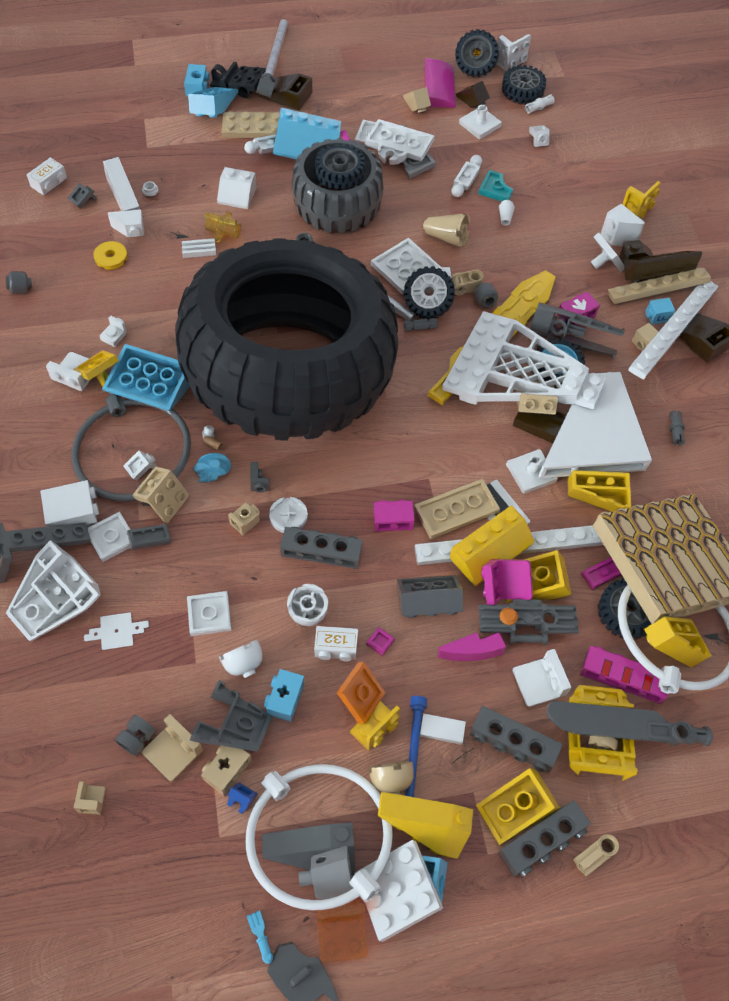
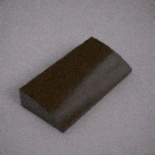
(539, 424)

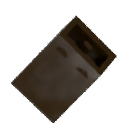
(291, 90)
(706, 337)

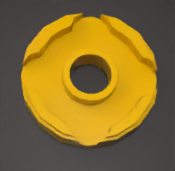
(107, 248)

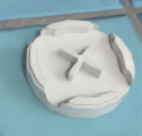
(288, 513)

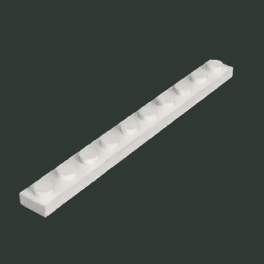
(672, 330)
(544, 541)

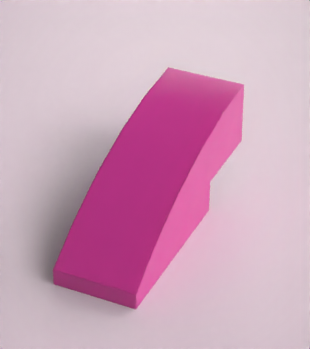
(472, 648)

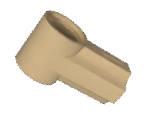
(595, 855)

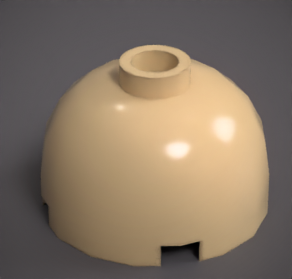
(392, 777)

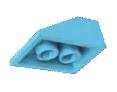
(211, 101)

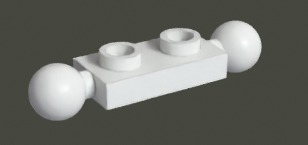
(262, 144)
(466, 176)

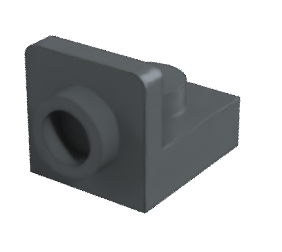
(81, 195)
(257, 481)

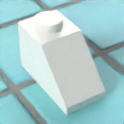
(127, 222)

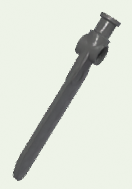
(624, 724)

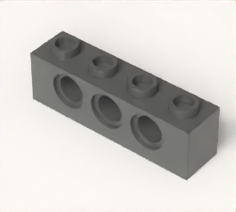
(328, 555)
(527, 737)
(569, 815)

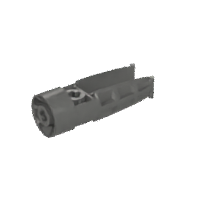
(545, 320)

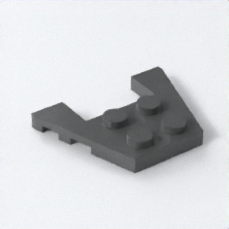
(242, 727)

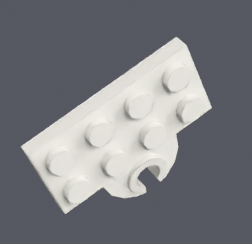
(398, 142)

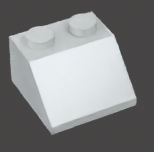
(236, 188)
(621, 226)

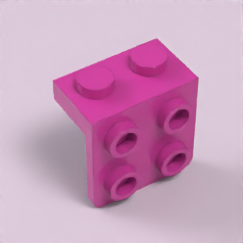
(507, 580)

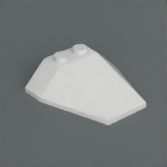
(51, 593)

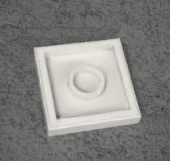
(110, 536)
(209, 613)

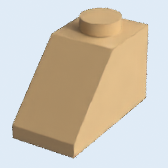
(418, 100)

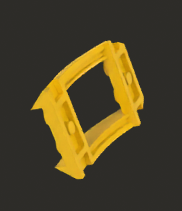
(598, 760)

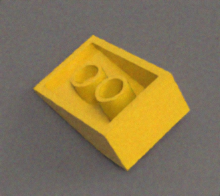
(549, 577)
(518, 806)

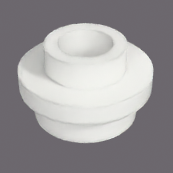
(150, 188)

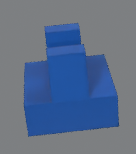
(243, 795)

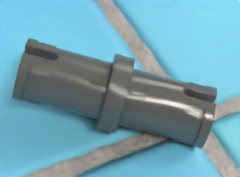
(677, 428)

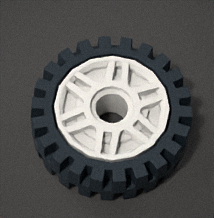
(425, 280)

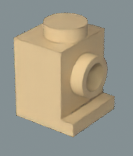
(244, 523)

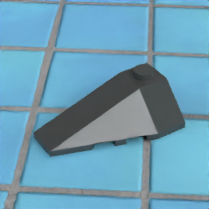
(299, 845)

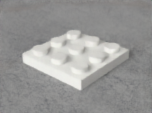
(400, 262)
(405, 892)

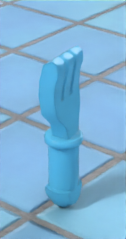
(258, 927)

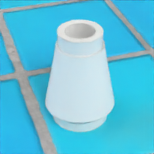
(506, 211)

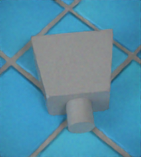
(329, 873)

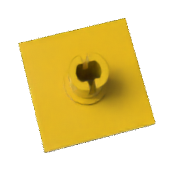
(96, 366)

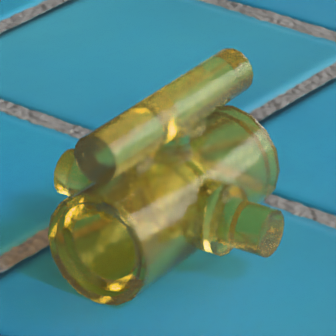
(222, 225)

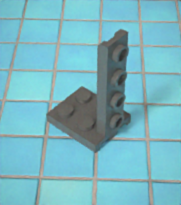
(36, 539)

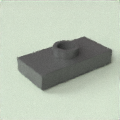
(148, 536)

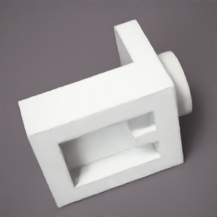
(540, 135)
(114, 332)
(139, 464)

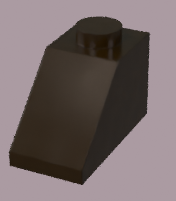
(474, 95)
(634, 250)

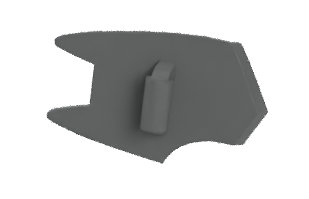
(299, 976)

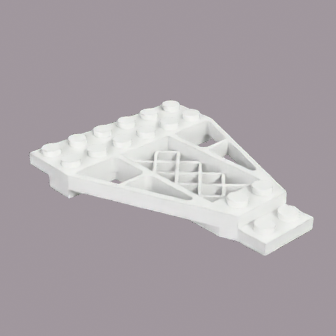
(491, 345)

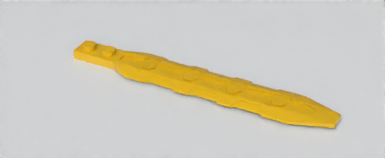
(518, 306)

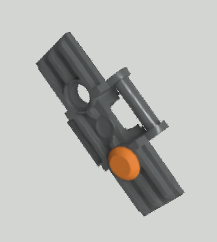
(527, 613)

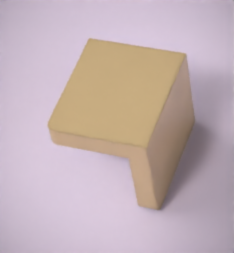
(89, 798)

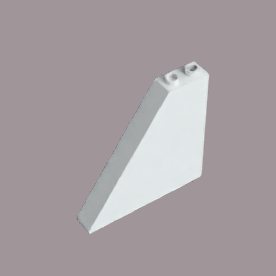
(599, 437)

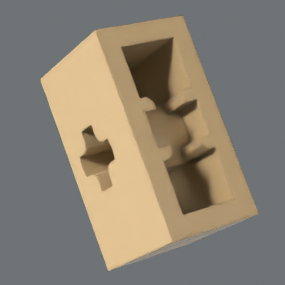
(224, 778)

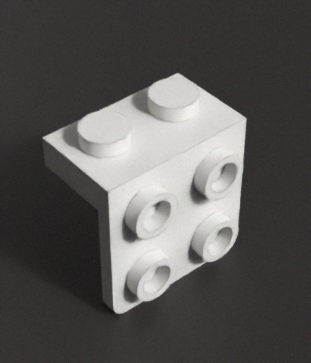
(65, 374)

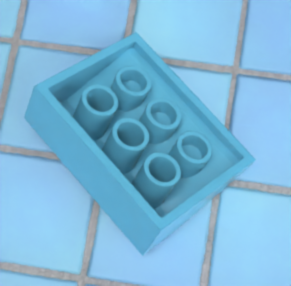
(301, 130)
(147, 378)

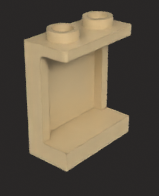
(537, 403)

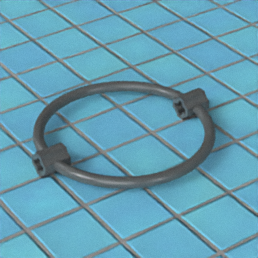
(116, 407)

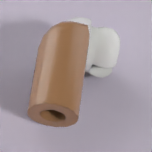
(209, 438)

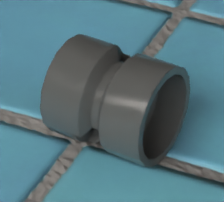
(131, 742)

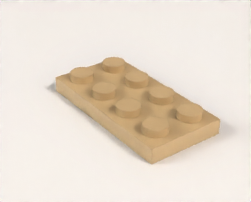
(249, 124)
(456, 508)

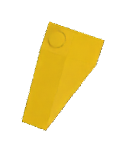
(433, 823)

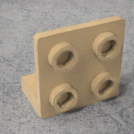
(162, 492)
(172, 749)

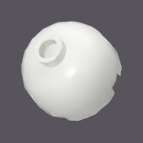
(307, 605)
(243, 659)

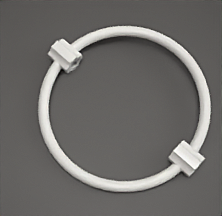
(668, 676)
(363, 883)

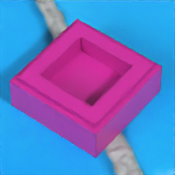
(380, 641)

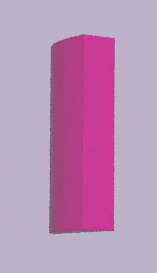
(439, 83)

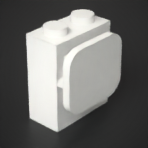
(70, 504)

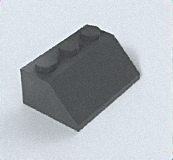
(430, 596)

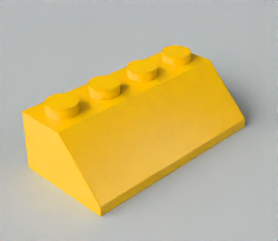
(499, 538)

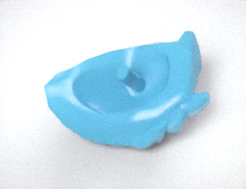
(212, 466)

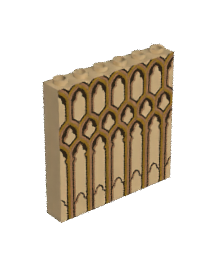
(668, 556)

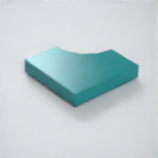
(494, 187)

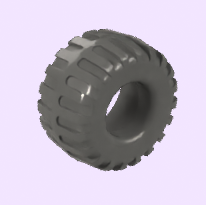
(331, 208)

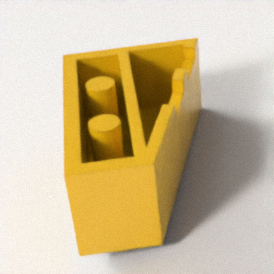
(601, 489)
(678, 640)

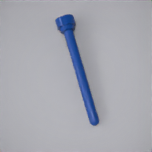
(418, 705)

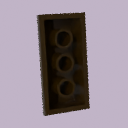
(660, 265)

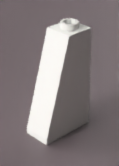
(120, 185)

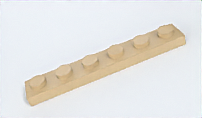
(659, 285)

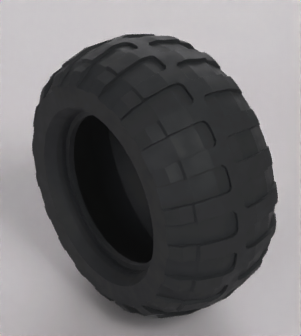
(276, 388)

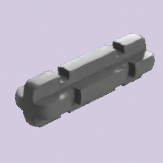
(419, 324)

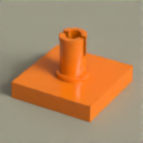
(361, 692)

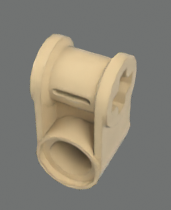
(468, 281)

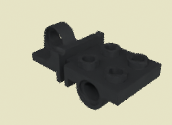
(242, 78)

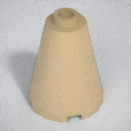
(449, 228)

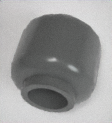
(18, 282)
(486, 295)

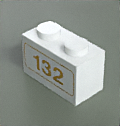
(46, 176)
(336, 643)

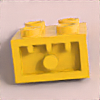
(639, 202)
(376, 726)

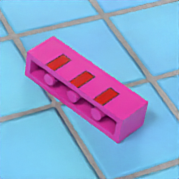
(621, 674)

